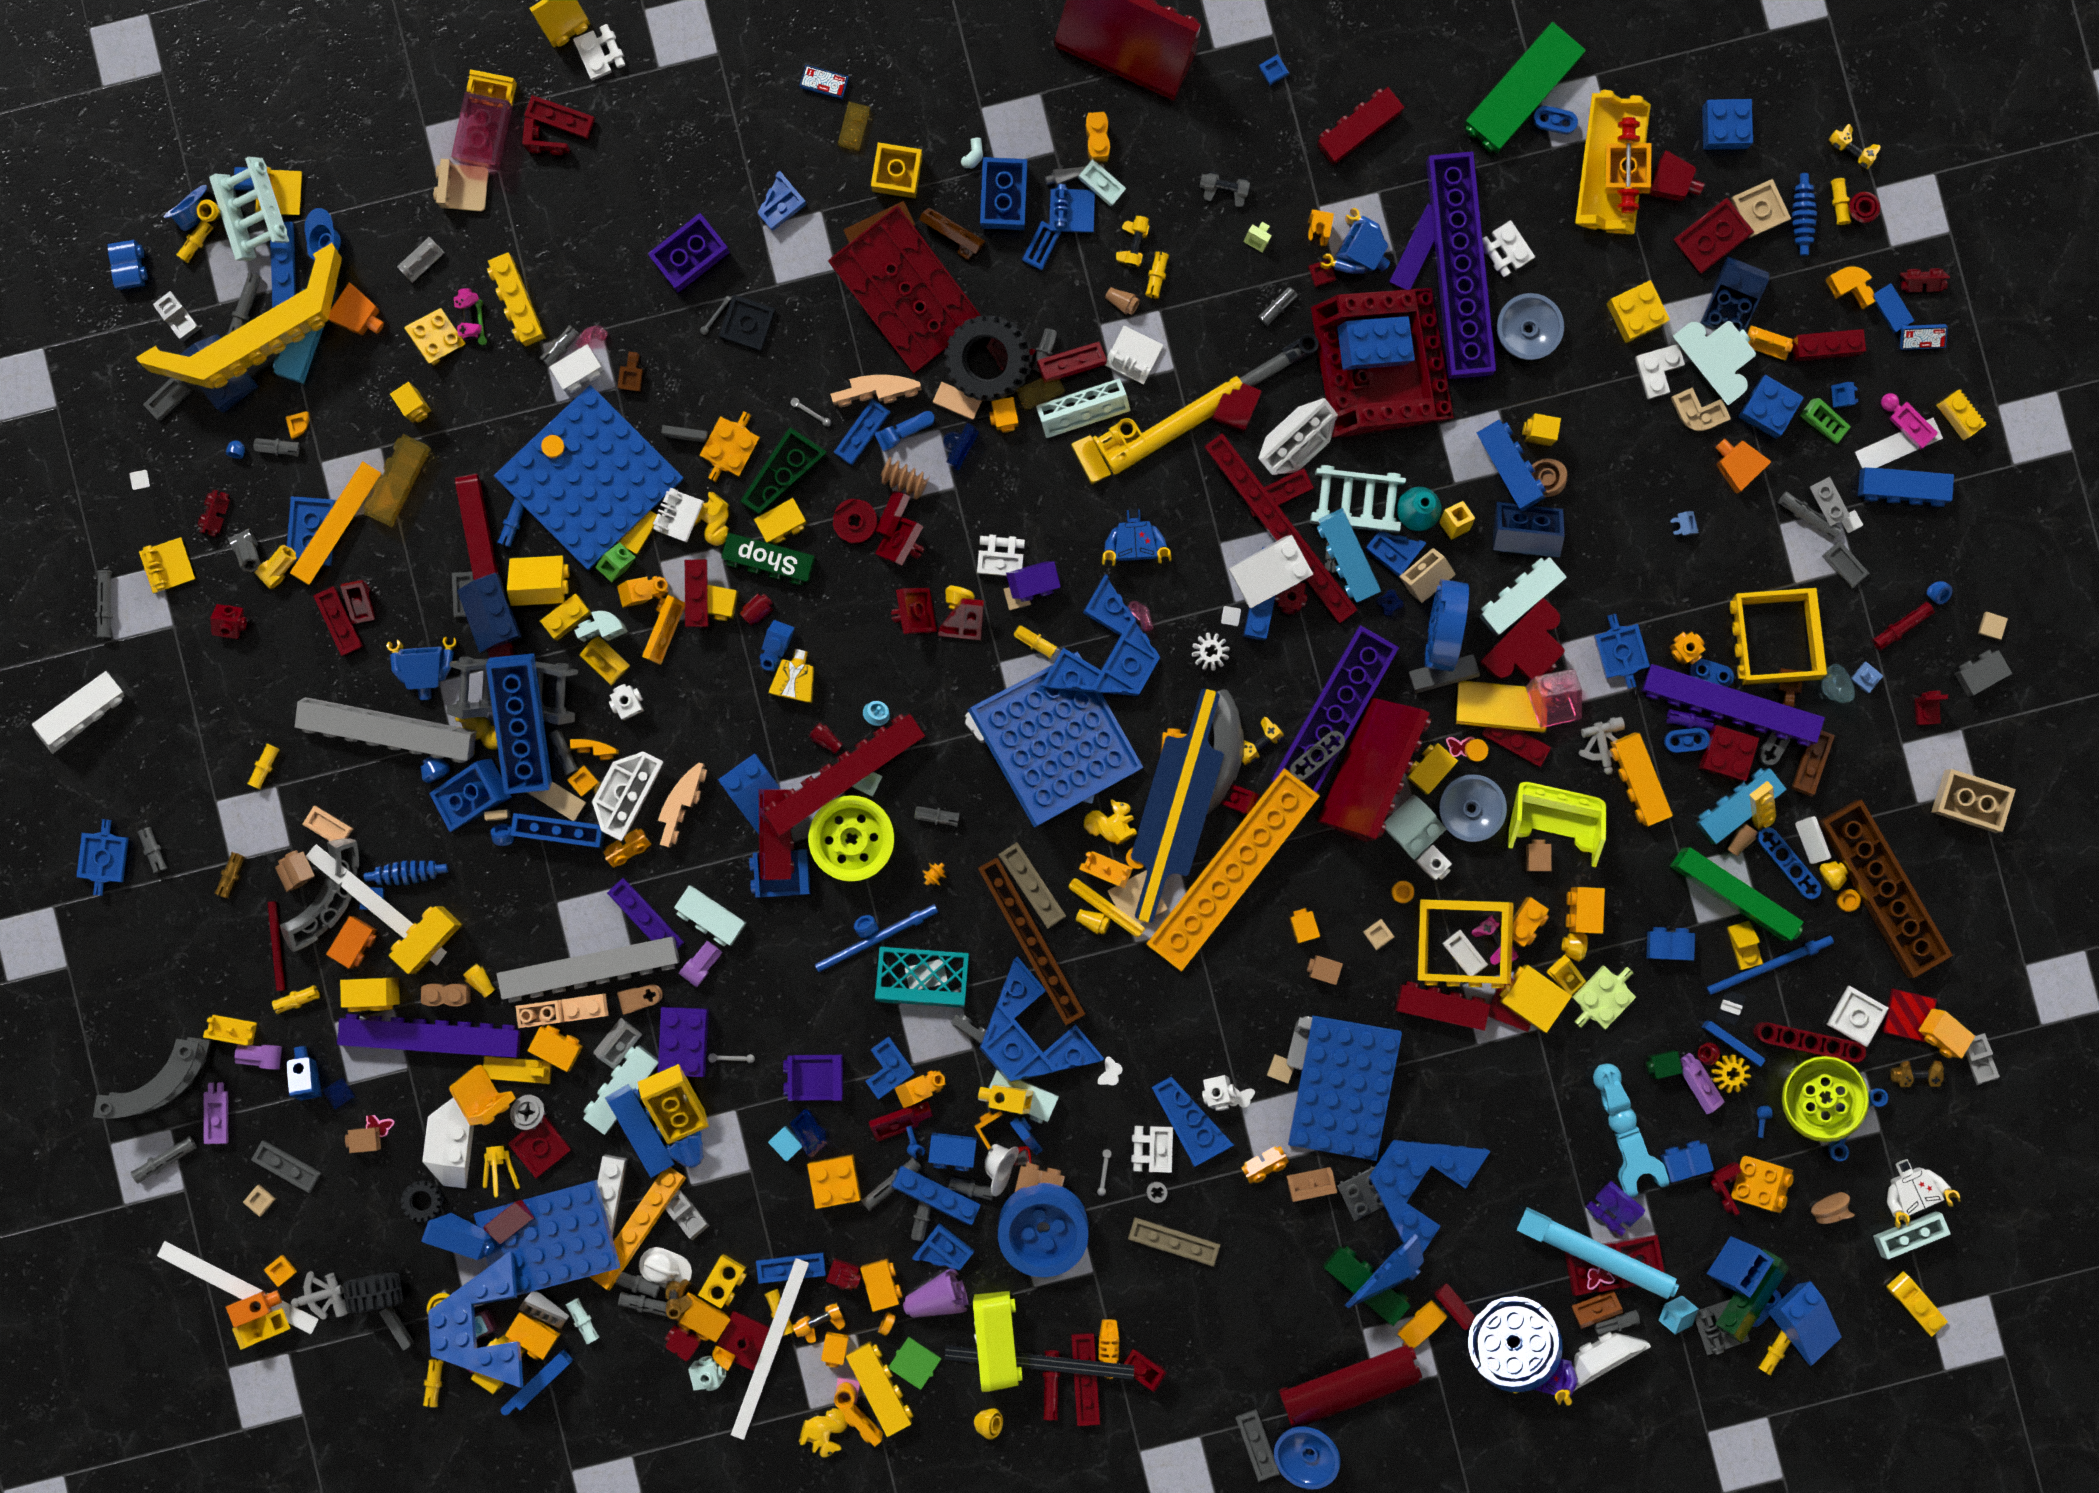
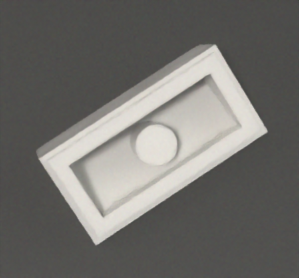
(1813, 840)

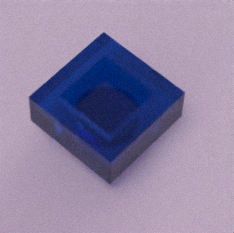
(338, 1093)

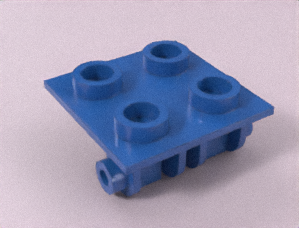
(1071, 210)

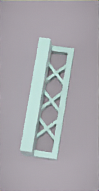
(1084, 411)

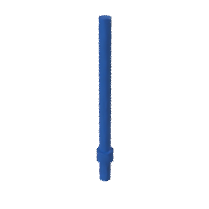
(915, 919)
(1810, 948)

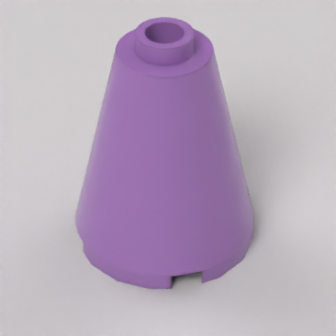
(937, 1297)

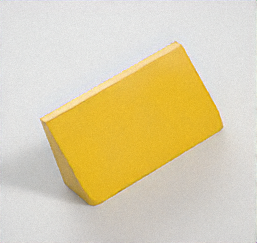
(1090, 459)
(604, 660)

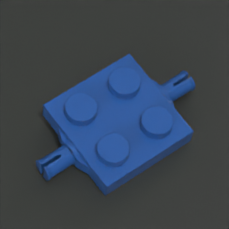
(1621, 651)
(102, 857)

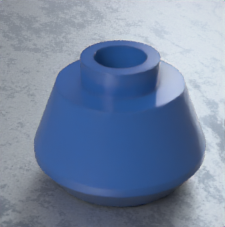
(434, 769)

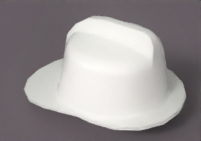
(999, 1166)
(664, 1266)

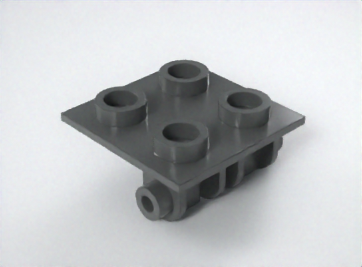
(1360, 1195)
(1712, 1337)

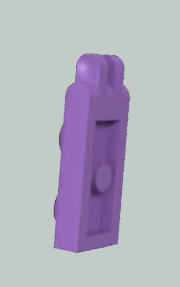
(1700, 1083)
(215, 1114)

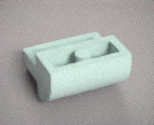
(605, 625)
(1414, 826)

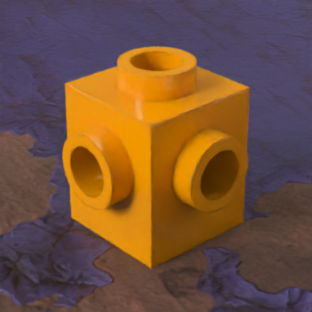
(1680, 651)

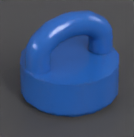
(1939, 592)
(501, 835)
(866, 926)

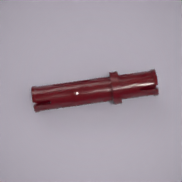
(1895, 631)
(1051, 1390)

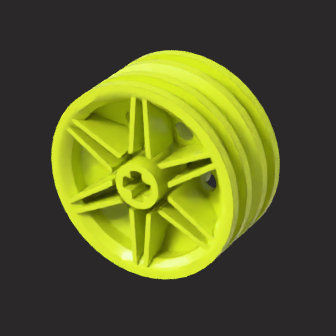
(824, 825)

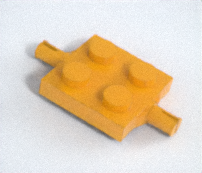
(729, 446)

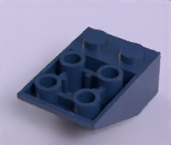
(1735, 295)

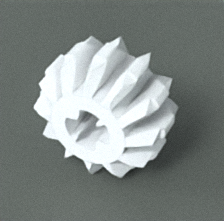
(1206, 645)

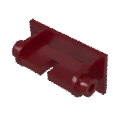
(1915, 279)
(210, 520)

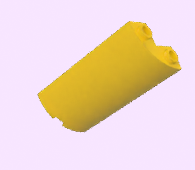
(1595, 207)

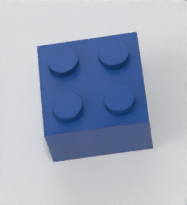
(1727, 124)
(1770, 406)
(952, 1150)

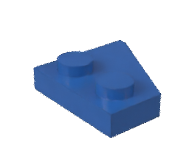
(780, 203)
(1394, 551)
(1022, 1128)
(944, 1249)

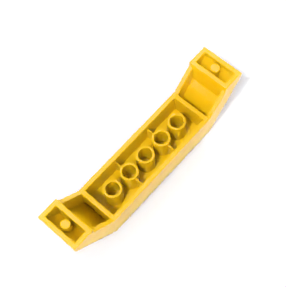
(259, 337)

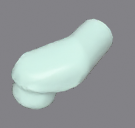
(975, 155)

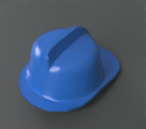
(186, 211)
(320, 231)

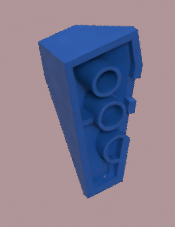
(1395, 1270)

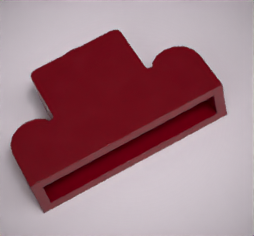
(1527, 645)

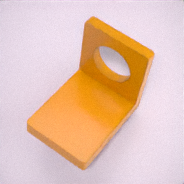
(985, 1119)

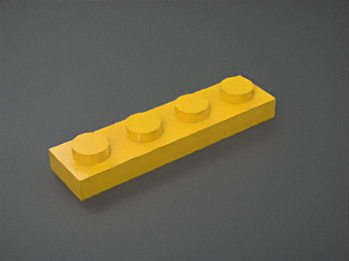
(1763, 806)

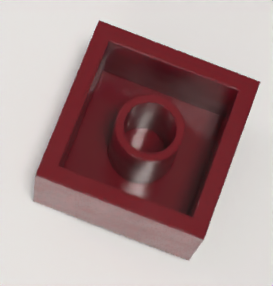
(1729, 753)

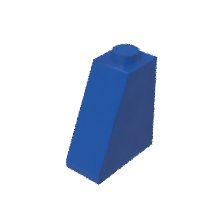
(458, 1236)

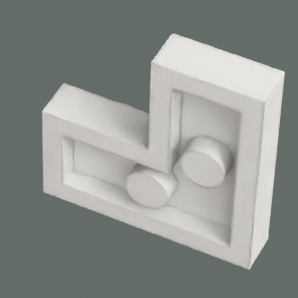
(1652, 369)

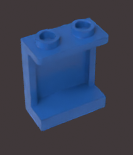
(797, 885)

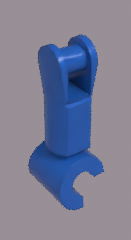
(890, 436)

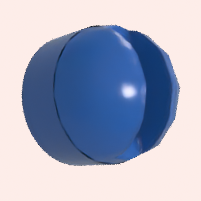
(235, 449)

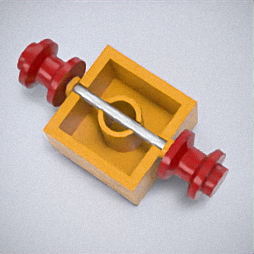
(1628, 166)

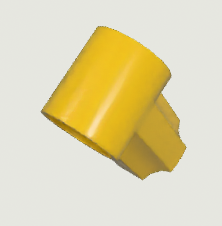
(272, 570)

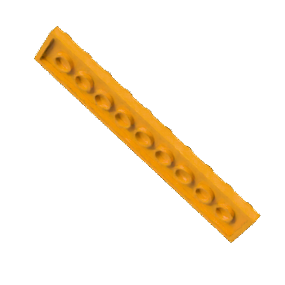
(1233, 869)

